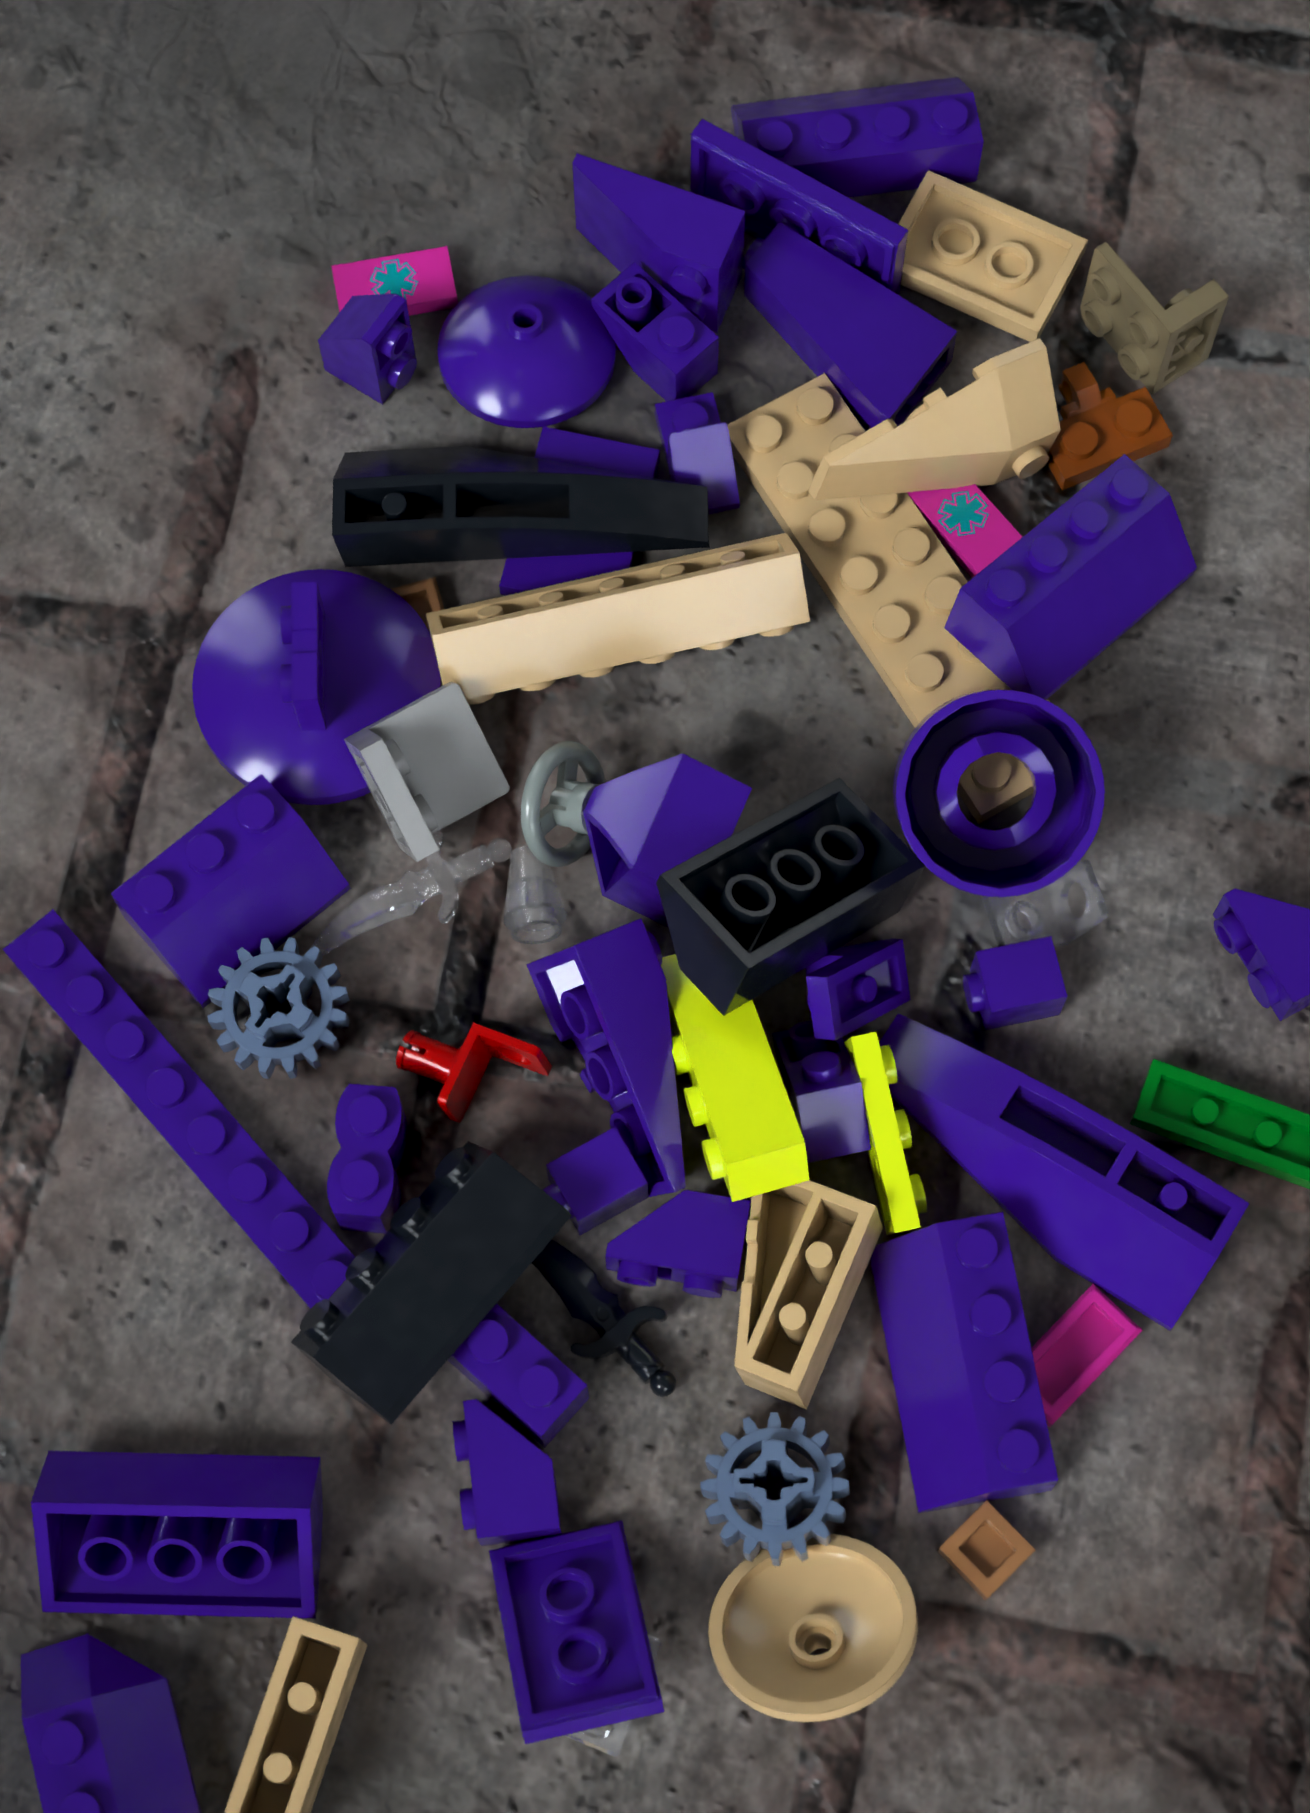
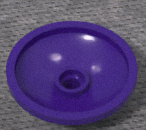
(525, 373)

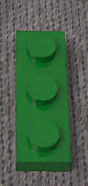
(1225, 1122)

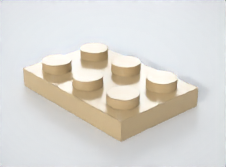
(986, 256)

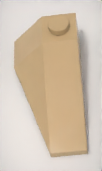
(972, 437)

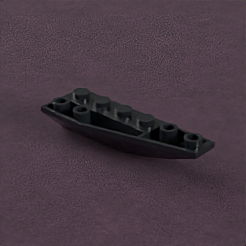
(502, 506)

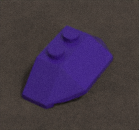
(103, 1732)

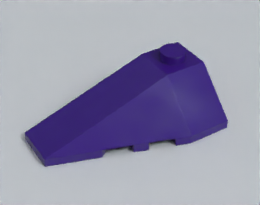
(617, 1012)

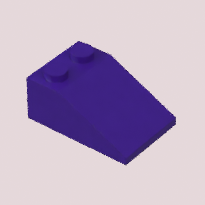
(671, 233)

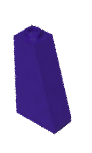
(847, 325)

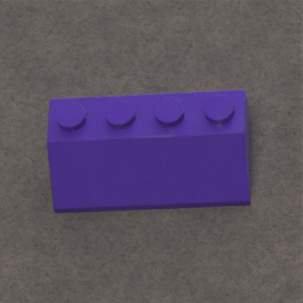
(871, 136)
(1074, 582)
(962, 1364)
(179, 1534)

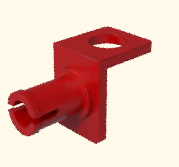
(464, 1066)

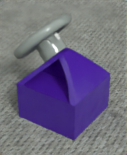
(633, 822)

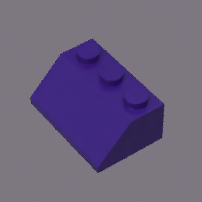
(228, 884)

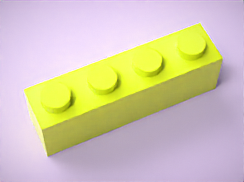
(734, 1091)

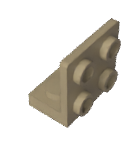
(1149, 340)

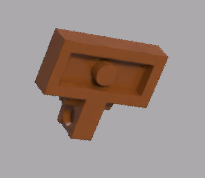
(1102, 428)

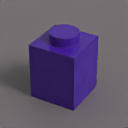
(1015, 983)
(596, 1181)

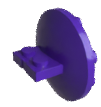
(303, 670)

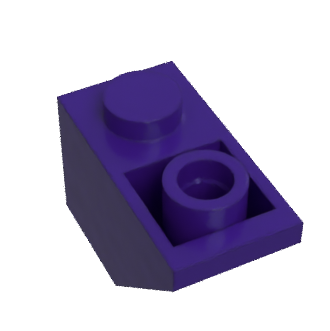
(657, 334)
(371, 345)
(1273, 946)
(822, 1092)
(686, 1240)
(510, 1480)

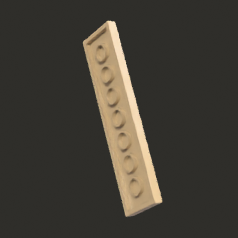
(876, 569)

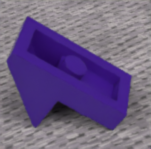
(699, 448)
(856, 986)

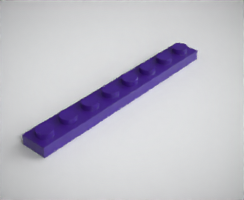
(182, 1109)

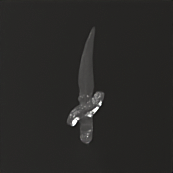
(409, 892)

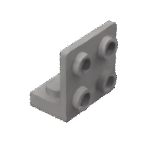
(427, 767)

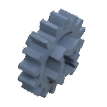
(257, 992)
(802, 1488)

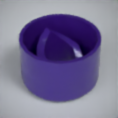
(1063, 806)

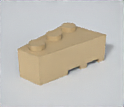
(798, 1284)

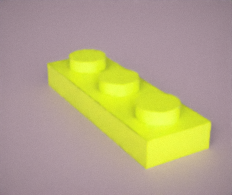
(898, 1193)

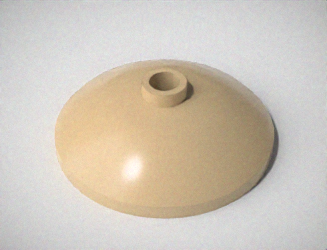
(835, 1600)

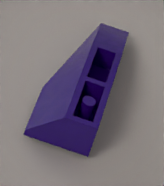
(1067, 1173)

